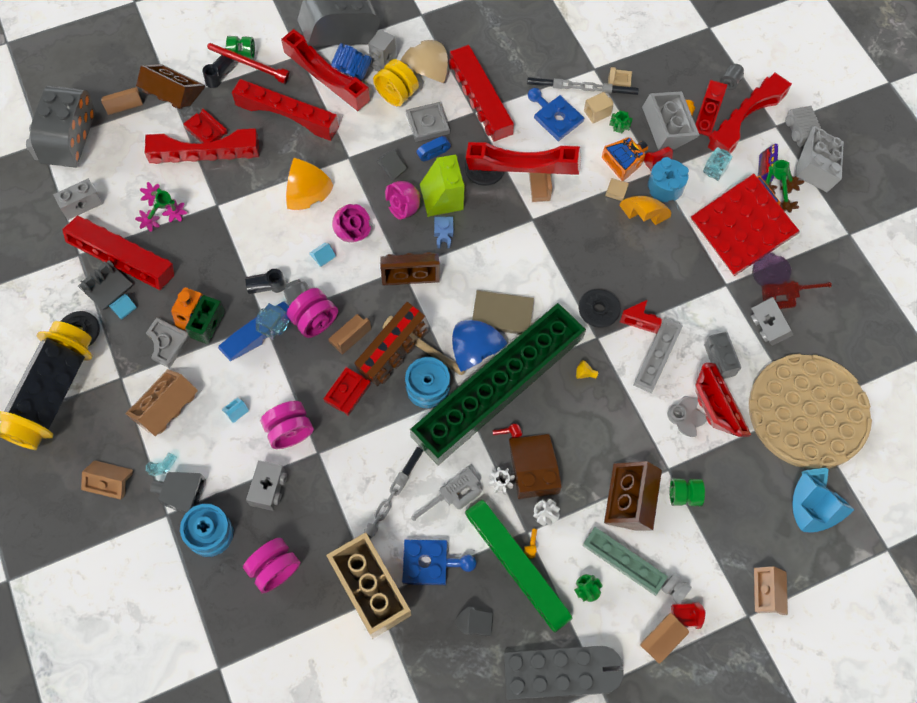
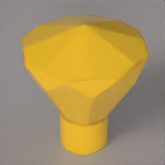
(584, 370)

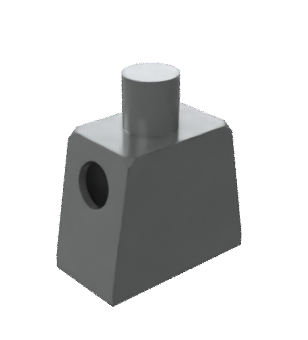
(179, 490)

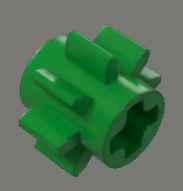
(620, 121)
(588, 588)

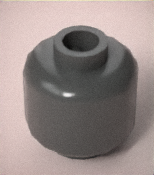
(294, 289)

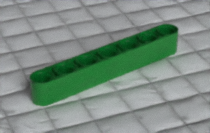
(518, 566)

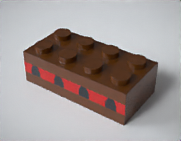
(392, 344)

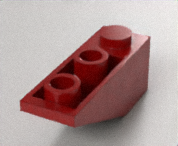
(710, 107)

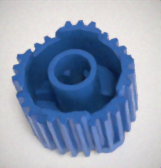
(351, 61)

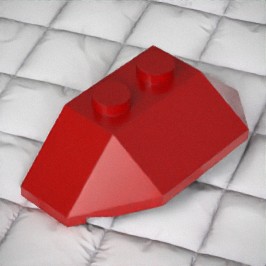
(718, 402)

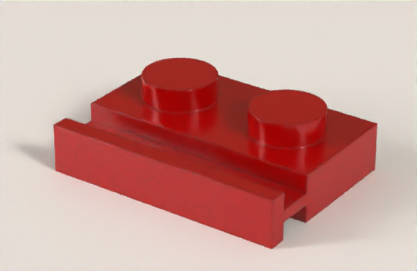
(205, 127)
(347, 391)

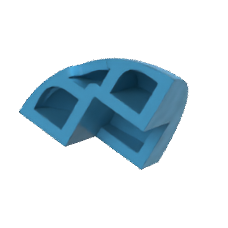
(817, 506)

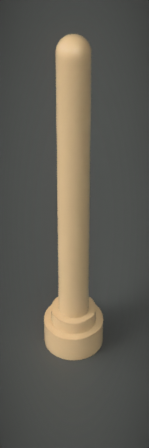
(433, 352)

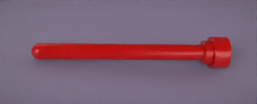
(280, 74)

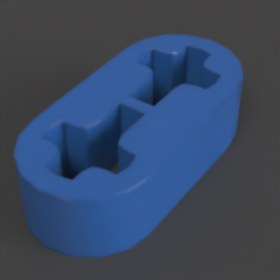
(433, 148)

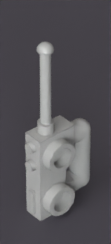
(450, 491)

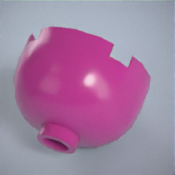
(403, 199)
(351, 223)

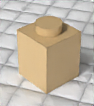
(598, 107)

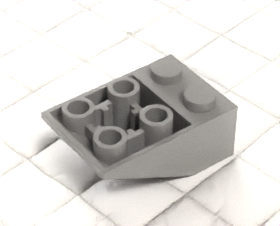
(821, 160)

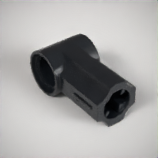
(214, 72)
(265, 282)

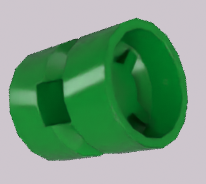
(234, 44)
(687, 492)

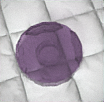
(771, 270)

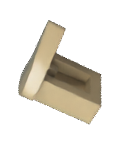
(619, 77)

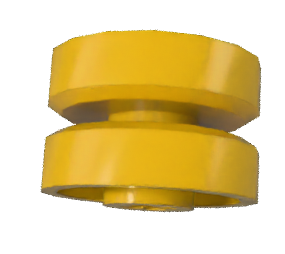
(395, 82)

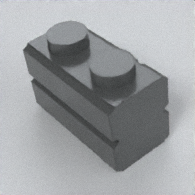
(723, 354)

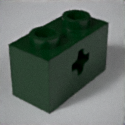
(205, 319)

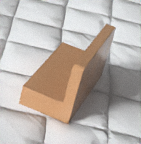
(122, 101)
(540, 187)
(350, 333)
(105, 479)
(770, 590)
(664, 638)

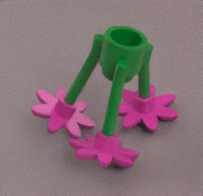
(161, 200)

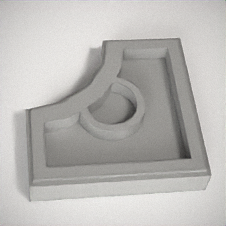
(167, 342)

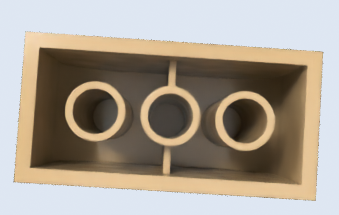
(369, 585)

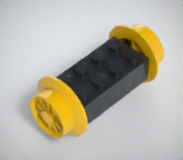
(44, 385)

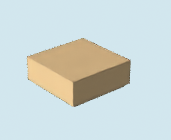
(617, 189)

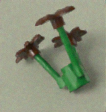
(781, 170)

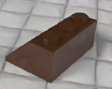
(169, 85)
(410, 268)
(633, 496)

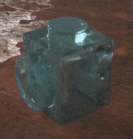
(717, 163)
(271, 321)

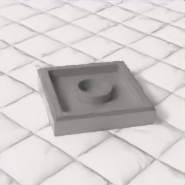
(427, 121)

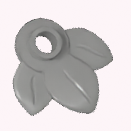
(689, 416)

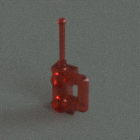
(791, 291)

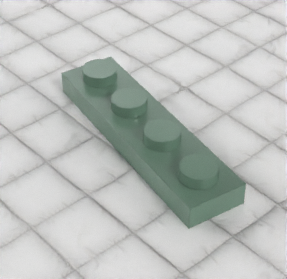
(625, 561)

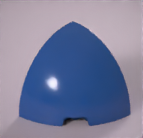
(474, 342)

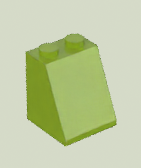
(443, 187)

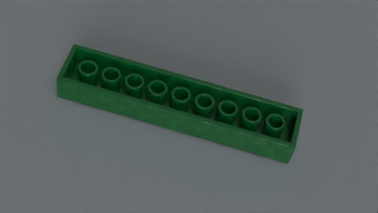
(497, 384)

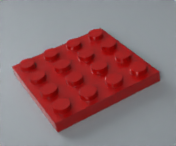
(744, 224)

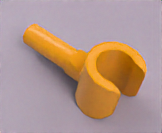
(530, 551)

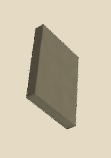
(503, 311)

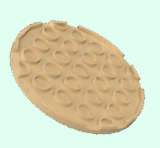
(810, 411)

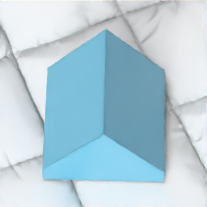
(323, 254)
(123, 306)
(235, 409)
(820, 474)

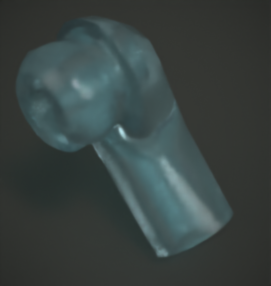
(156, 469)

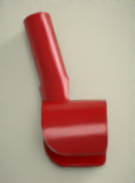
(514, 429)

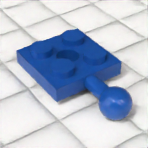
(556, 107)
(436, 572)

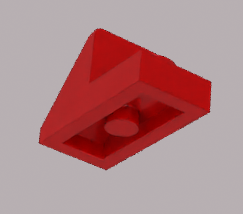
(637, 318)

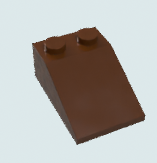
(534, 466)

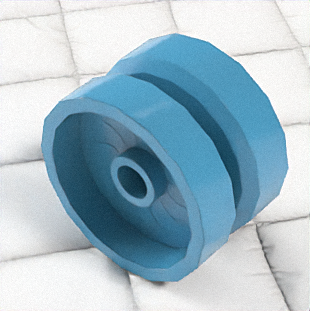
(427, 382)
(218, 528)

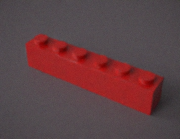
(481, 93)
(120, 252)

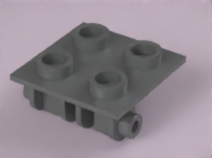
(105, 285)

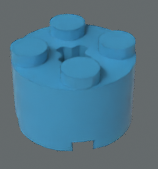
(668, 180)

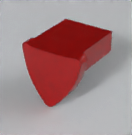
(652, 158)
(689, 614)

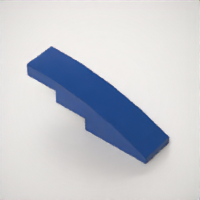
(245, 339)

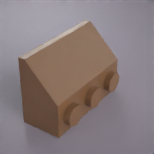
(162, 402)

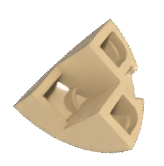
(428, 60)

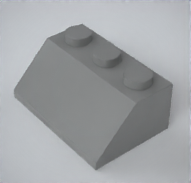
(669, 119)

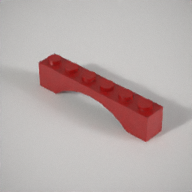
(346, 87)
(769, 94)
(316, 120)
(239, 144)
(554, 161)

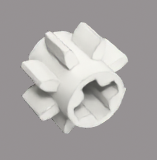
(505, 477)
(546, 512)

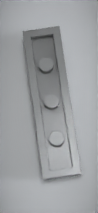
(658, 355)

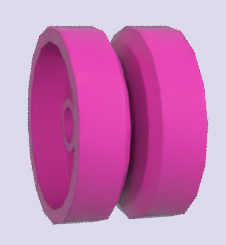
(312, 312)
(286, 424)
(271, 565)

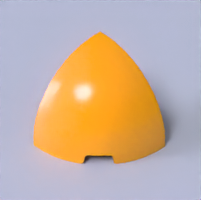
(306, 185)
(646, 208)

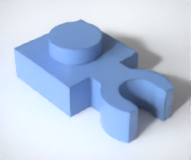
(443, 230)

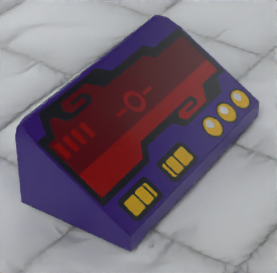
(766, 160)

